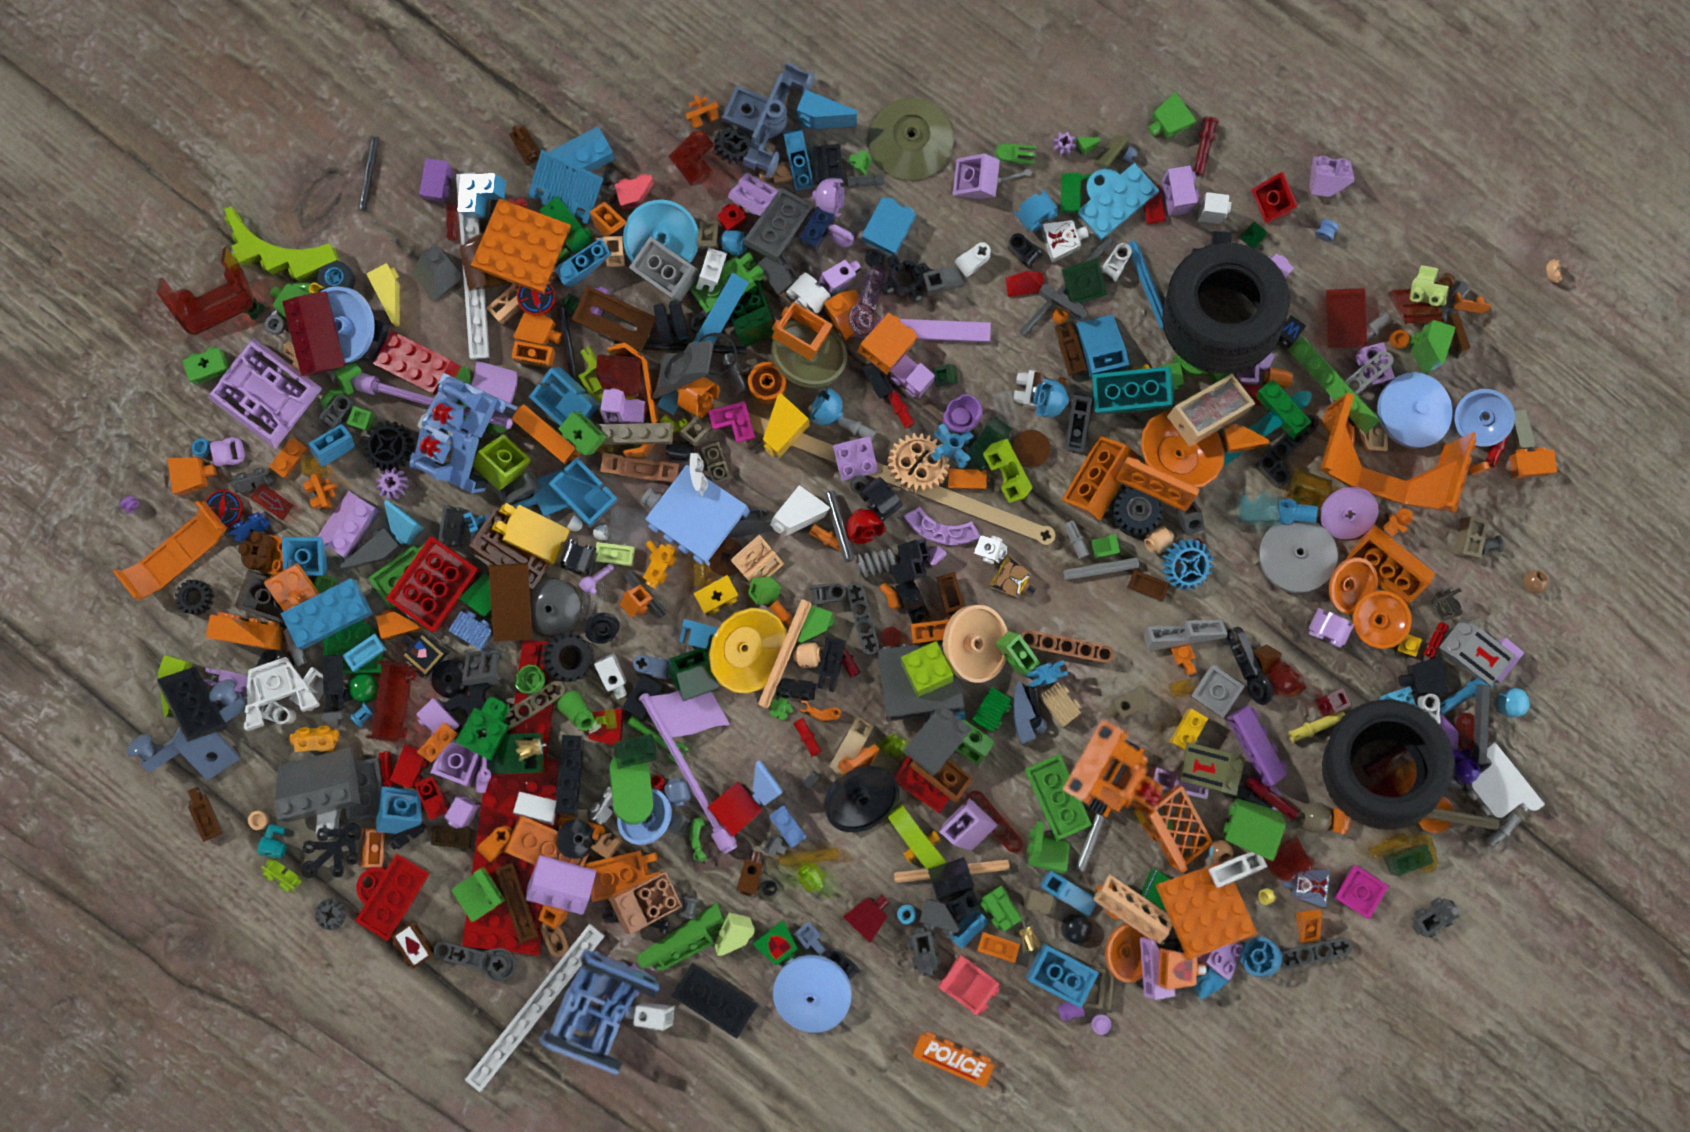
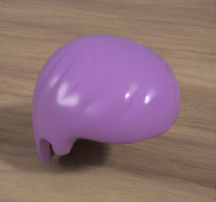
(963, 414)

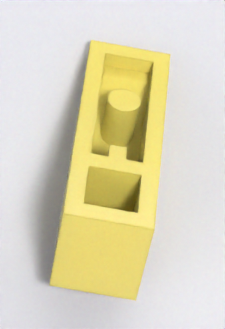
(388, 290)

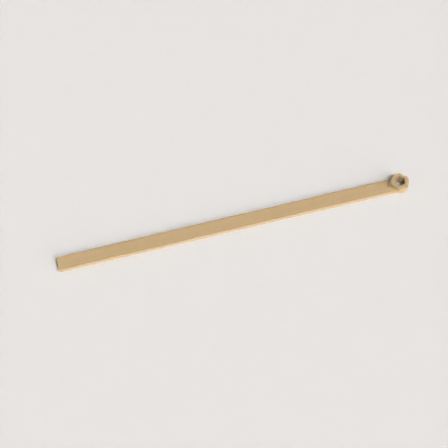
(938, 494)

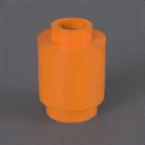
(1281, 376)
(1340, 821)

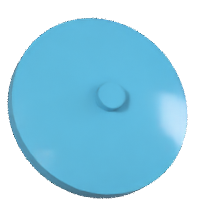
(665, 223)

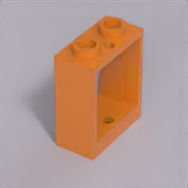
(808, 319)

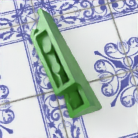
(685, 940)

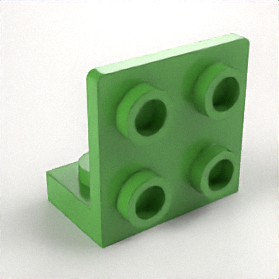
(478, 894)

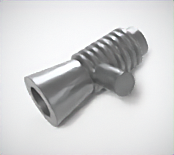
(735, 374)

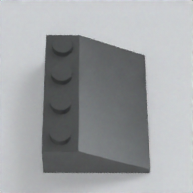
(316, 785)

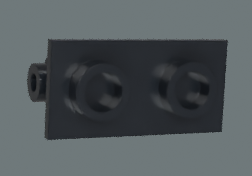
(787, 689)
(400, 839)

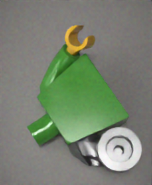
(276, 321)

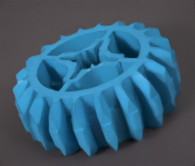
(1198, 550)

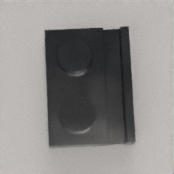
(827, 162)

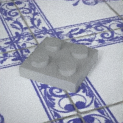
(1217, 691)

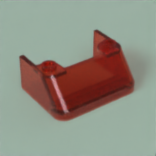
(213, 307)
(392, 701)

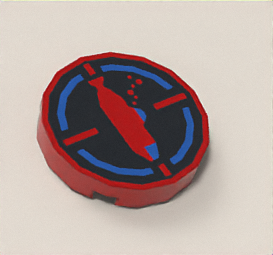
(535, 302)
(226, 506)

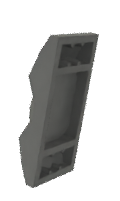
(682, 368)

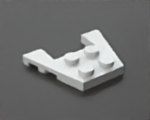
(272, 683)

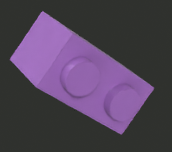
(436, 180)

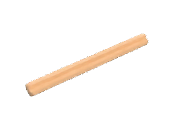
(784, 653)
(975, 868)

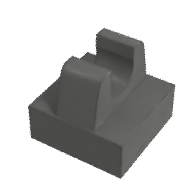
(334, 716)
(679, 823)
(774, 845)

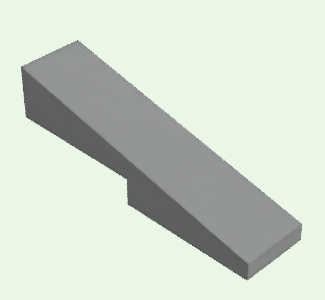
(1192, 632)

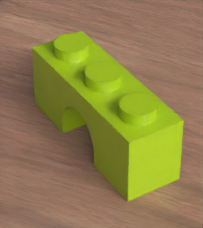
(1015, 483)

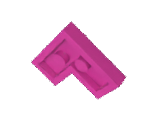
(735, 416)

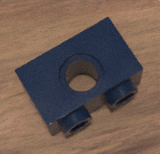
(816, 229)

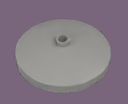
(1293, 571)

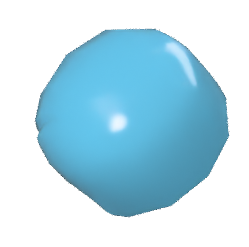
(1513, 703)

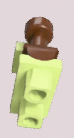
(1426, 288)

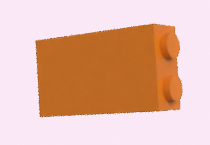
(545, 435)

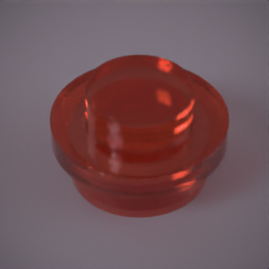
(890, 636)

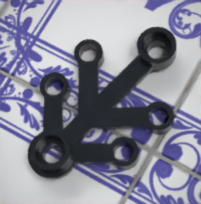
(332, 848)

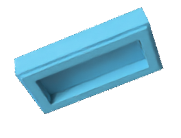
(364, 652)

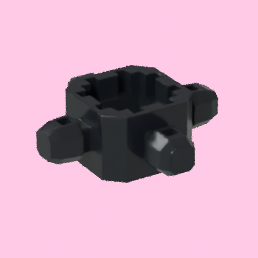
(892, 284)

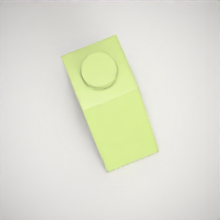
(734, 933)

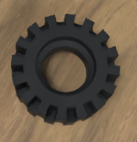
(182, 597)

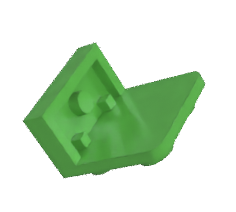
(1046, 851)

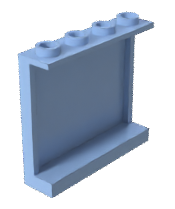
(695, 521)

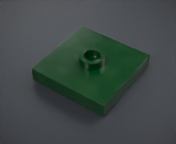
(1084, 281)

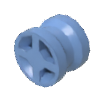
(1327, 230)

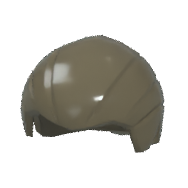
(1315, 817)

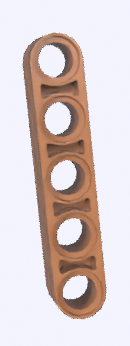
(1076, 645)

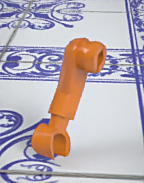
(822, 715)

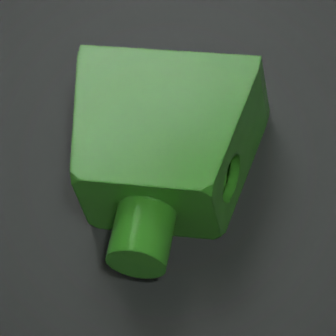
(1171, 118)

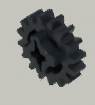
(732, 144)

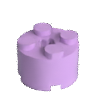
(1331, 627)

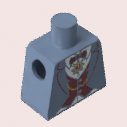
(1310, 886)

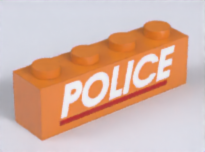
(953, 1059)

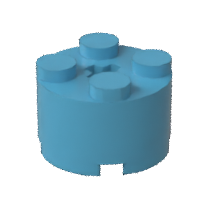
(1036, 211)

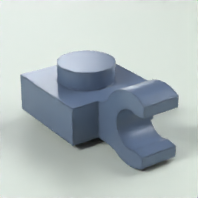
(808, 937)

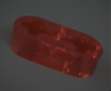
(1461, 728)

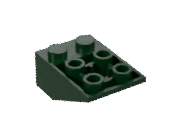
(753, 316)
(507, 759)

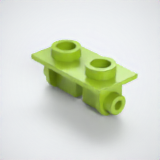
(286, 881)

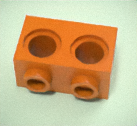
(928, 631)

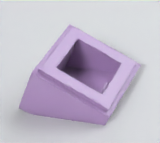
(937, 555)

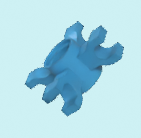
(952, 446)
(1046, 674)

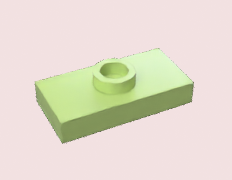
(615, 554)

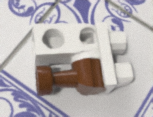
(1031, 381)

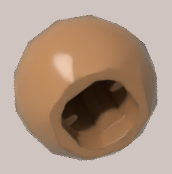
(1535, 581)
(1221, 851)

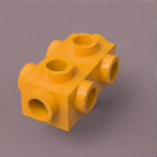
(660, 561)
(318, 739)

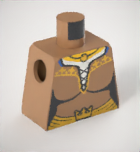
(1012, 579)

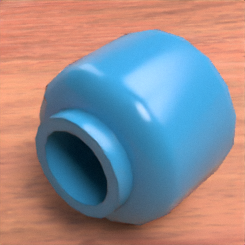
(732, 242)

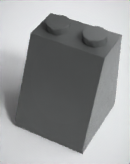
(937, 740)

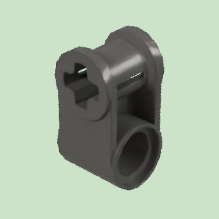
(336, 412)
(825, 593)

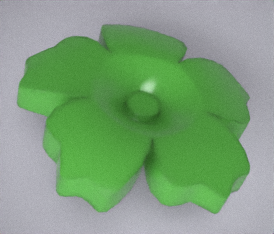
(780, 708)

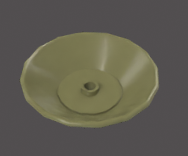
(911, 156)

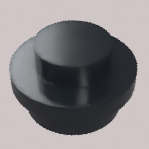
(874, 257)

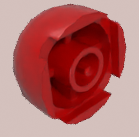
(864, 525)

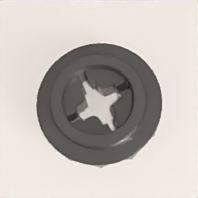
(338, 910)

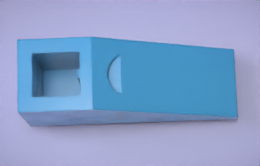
(798, 158)
(583, 263)
(1068, 892)

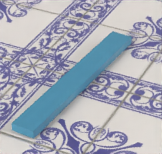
(713, 324)

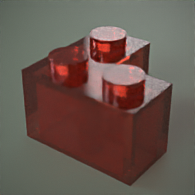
(689, 158)

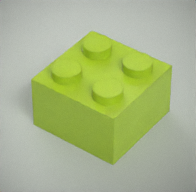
(501, 462)
(927, 669)

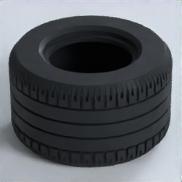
(1218, 345)
(1411, 729)

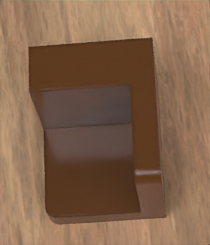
(1267, 657)

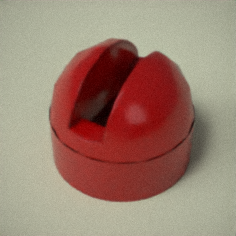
(657, 782)

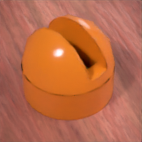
(1059, 316)

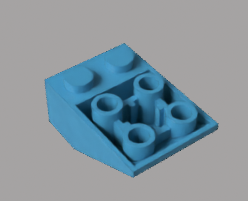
(1102, 345)

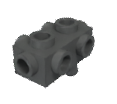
(1440, 914)
(925, 956)

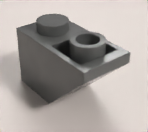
(942, 280)
(938, 915)

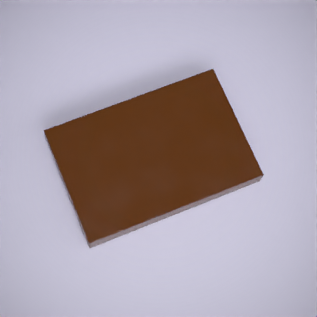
(1459, 340)

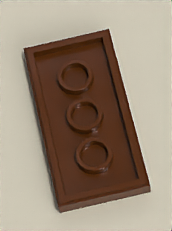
(510, 602)

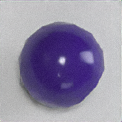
(1467, 771)

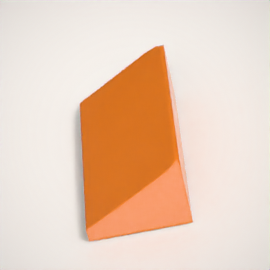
(372, 848)

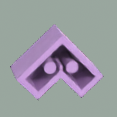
(912, 377)
(618, 410)

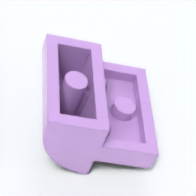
(752, 194)

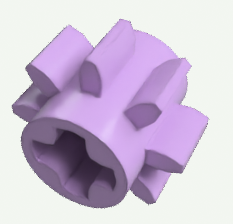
(1064, 138)

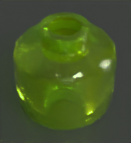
(811, 877)

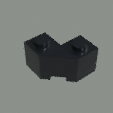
(913, 557)

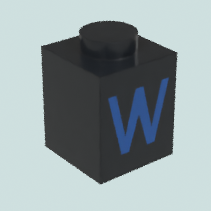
(1291, 331)

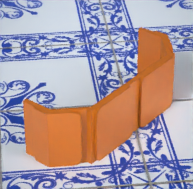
(624, 349)
(173, 554)

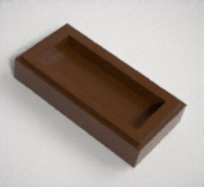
(1148, 585)

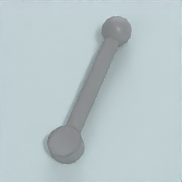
(1027, 173)

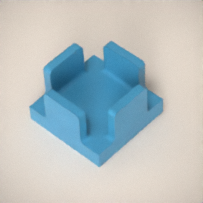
(700, 635)

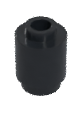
(679, 450)

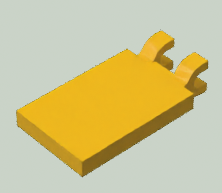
(531, 532)

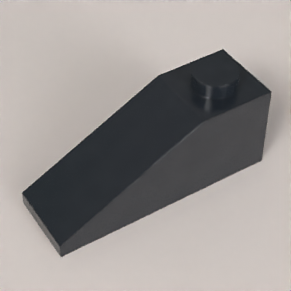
(1079, 420)

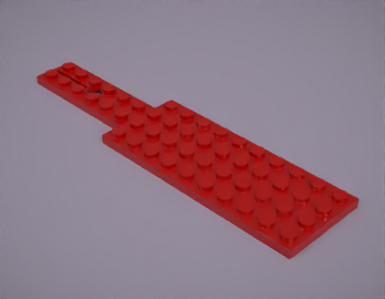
(497, 807)

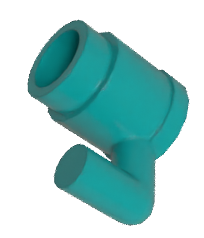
(271, 847)

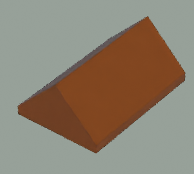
(948, 779)

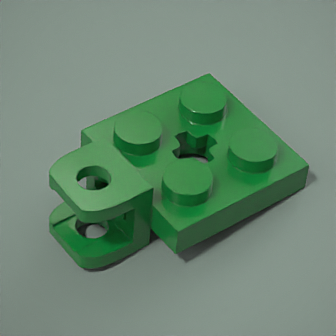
(489, 719)

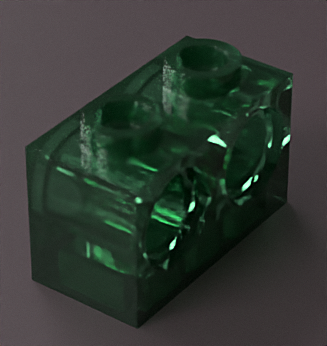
(635, 751)

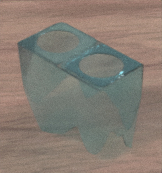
(1261, 509)

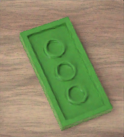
(1062, 810)

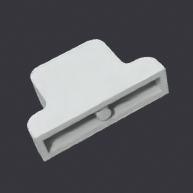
(1502, 786)

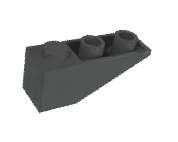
(376, 550)

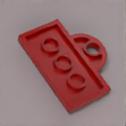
(390, 895)

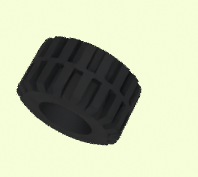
(582, 652)

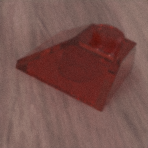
(619, 373)

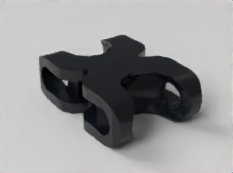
(476, 699)

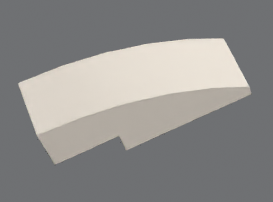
(1237, 869)

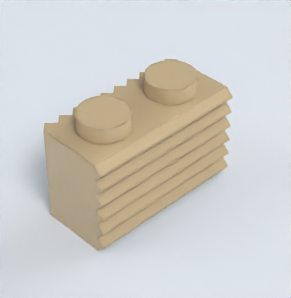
(1060, 704)

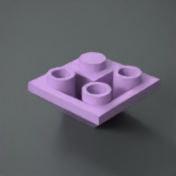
(1330, 175)

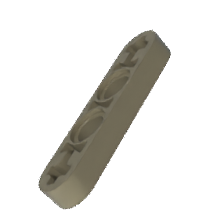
(531, 704)

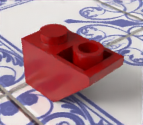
(432, 797)

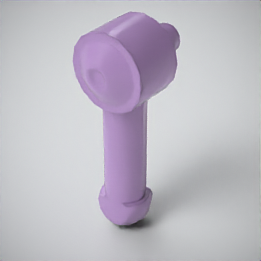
(588, 583)

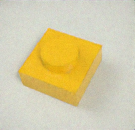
(1409, 646)

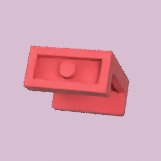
(969, 985)

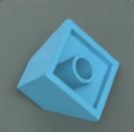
(402, 524)

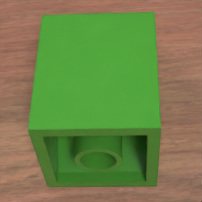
(1254, 828)

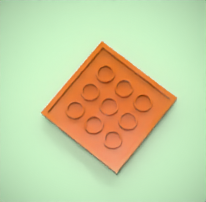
(521, 246)
(1204, 914)

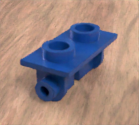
(242, 529)

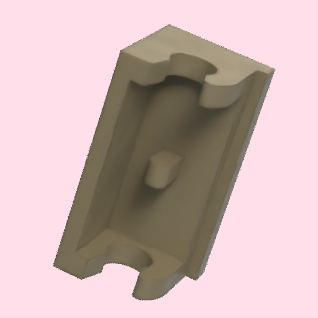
(1471, 537)

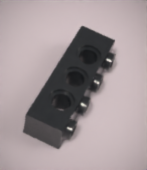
(569, 775)

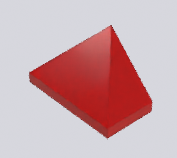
(1024, 283)

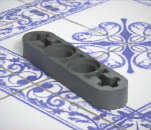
(859, 619)
(1313, 952)

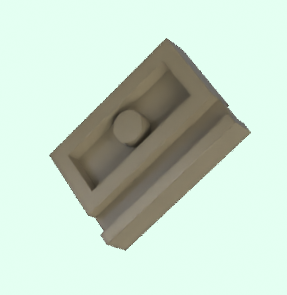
(1101, 991)

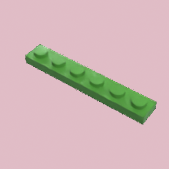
(1333, 383)

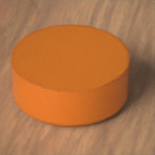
(1399, 339)
(1479, 468)

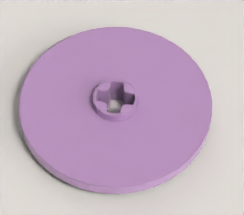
(1335, 511)

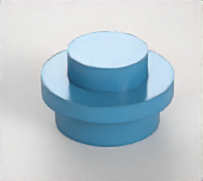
(201, 447)

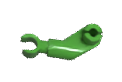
(694, 833)

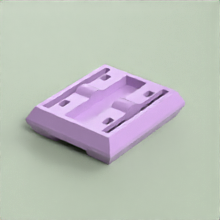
(264, 393)

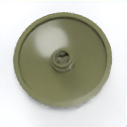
(823, 368)

